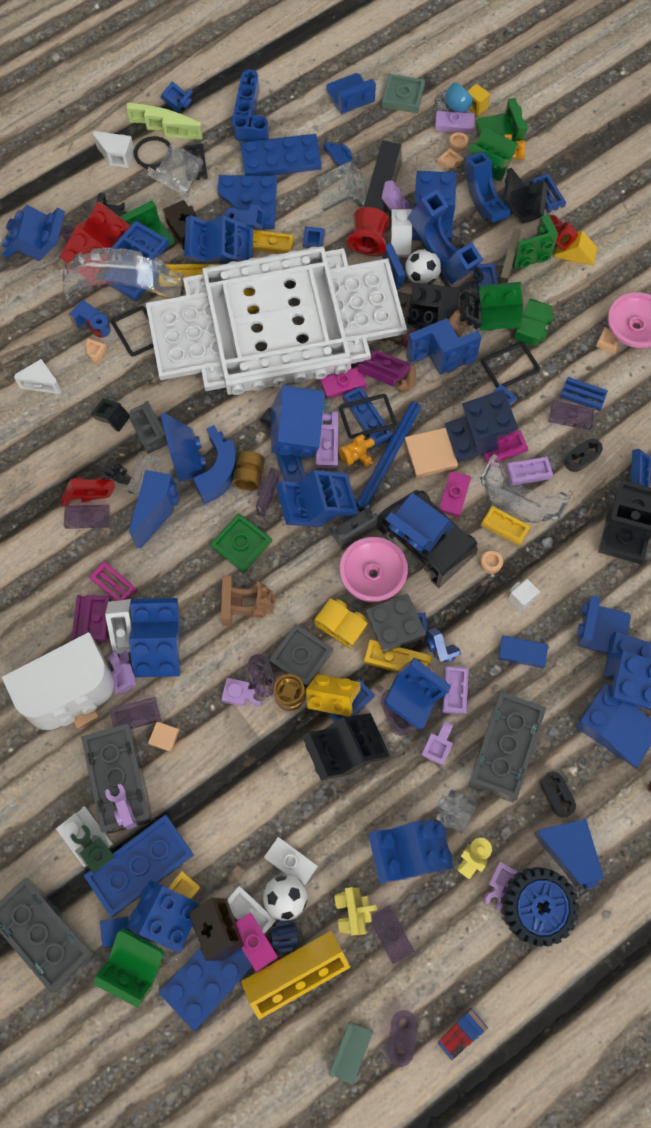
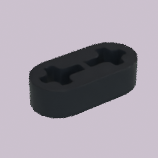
(580, 451)
(563, 792)

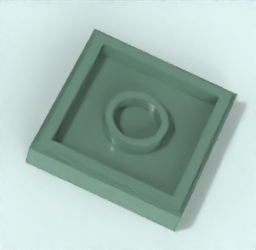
(403, 93)

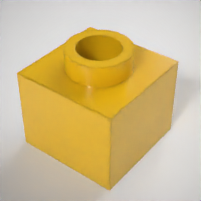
(480, 99)

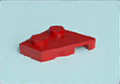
(87, 490)

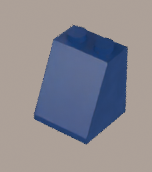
(296, 421)

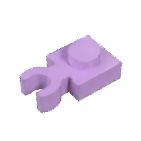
(237, 692)
(498, 880)

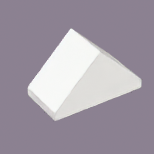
(37, 378)

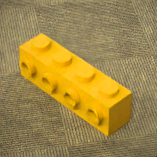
(294, 972)

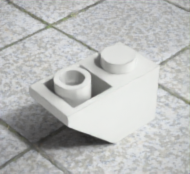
(115, 148)

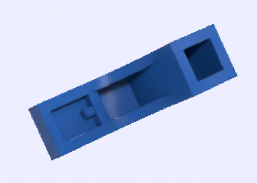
(482, 189)
(219, 478)

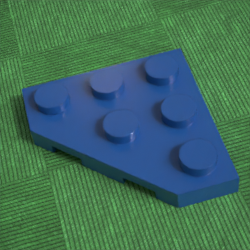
(248, 190)

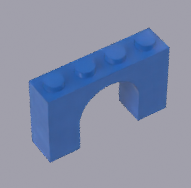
(427, 223)

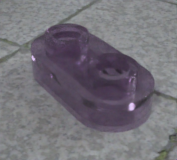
(393, 718)
(402, 1037)

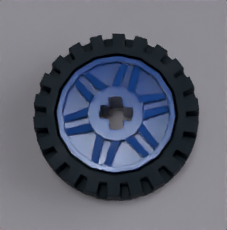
(521, 909)

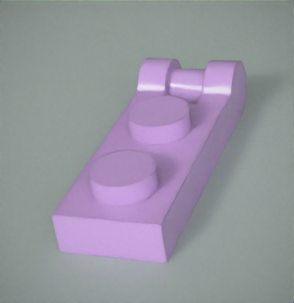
(328, 451)

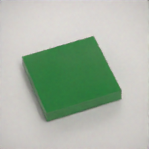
(241, 543)

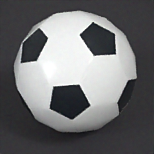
(423, 267)
(285, 897)

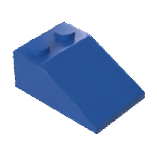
(183, 448)
(153, 506)
(617, 726)

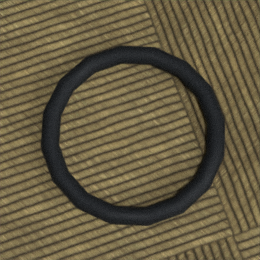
(144, 141)

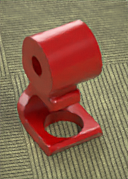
(563, 229)

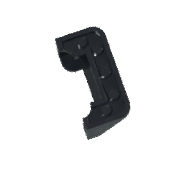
(449, 552)

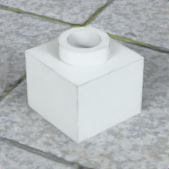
(523, 595)

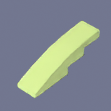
(171, 122)

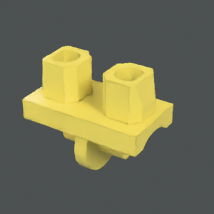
(475, 856)
(358, 911)

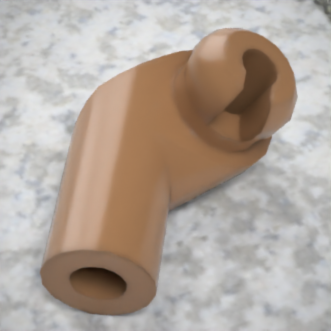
(409, 382)

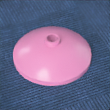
(630, 312)
(376, 556)

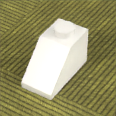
(401, 232)
(119, 624)

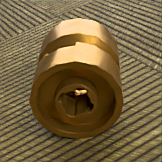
(248, 470)
(289, 692)

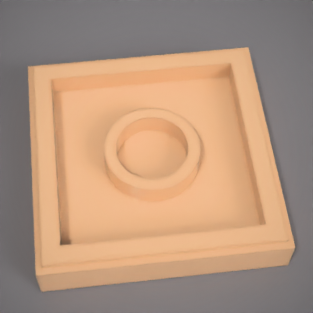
(431, 452)

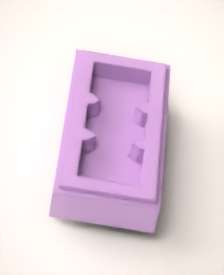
(454, 122)
(529, 471)
(456, 700)

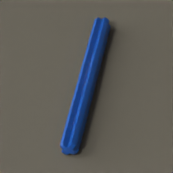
(388, 455)

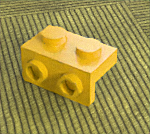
(332, 694)

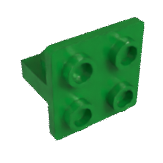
(497, 148)

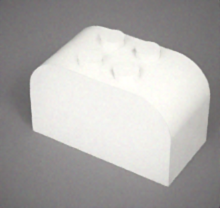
(61, 684)

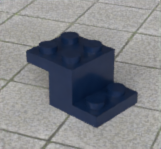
(483, 422)

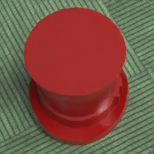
(368, 232)

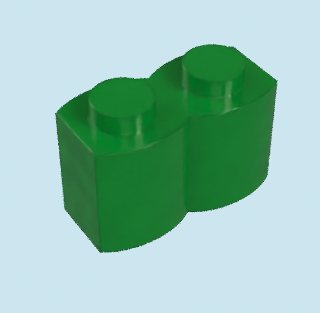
(534, 321)

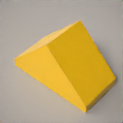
(580, 251)

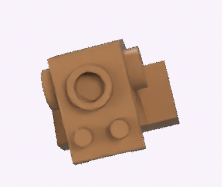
(232, 601)

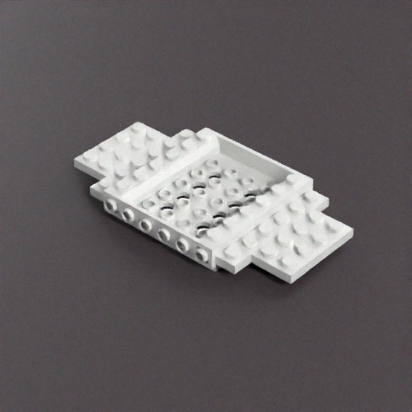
(213, 331)

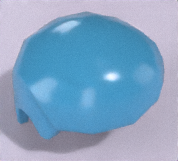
(458, 98)

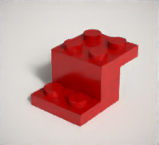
(99, 231)

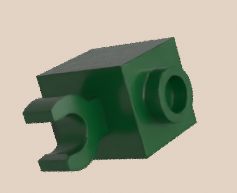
(92, 850)

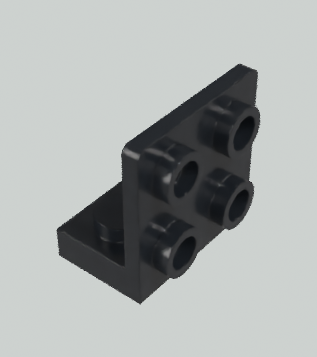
(524, 201)

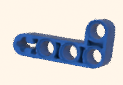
(244, 121)

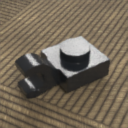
(116, 472)

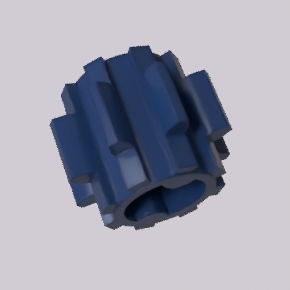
(284, 936)

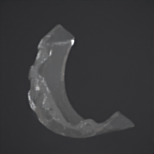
(121, 268)

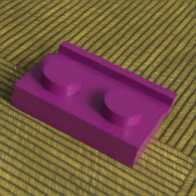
(384, 368)
(91, 617)

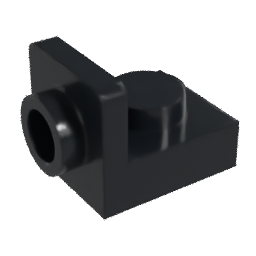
(111, 413)

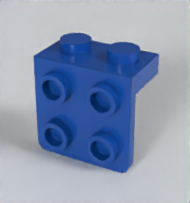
(351, 92)
(599, 624)
(415, 693)
(162, 916)

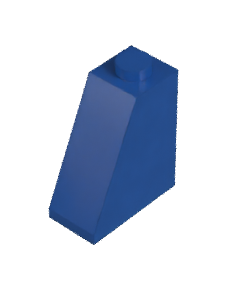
(573, 852)

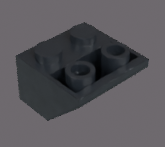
(432, 303)

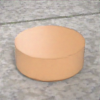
(458, 142)
(491, 562)

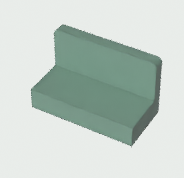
(350, 1053)

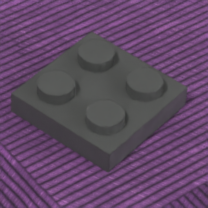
(395, 623)
(301, 654)

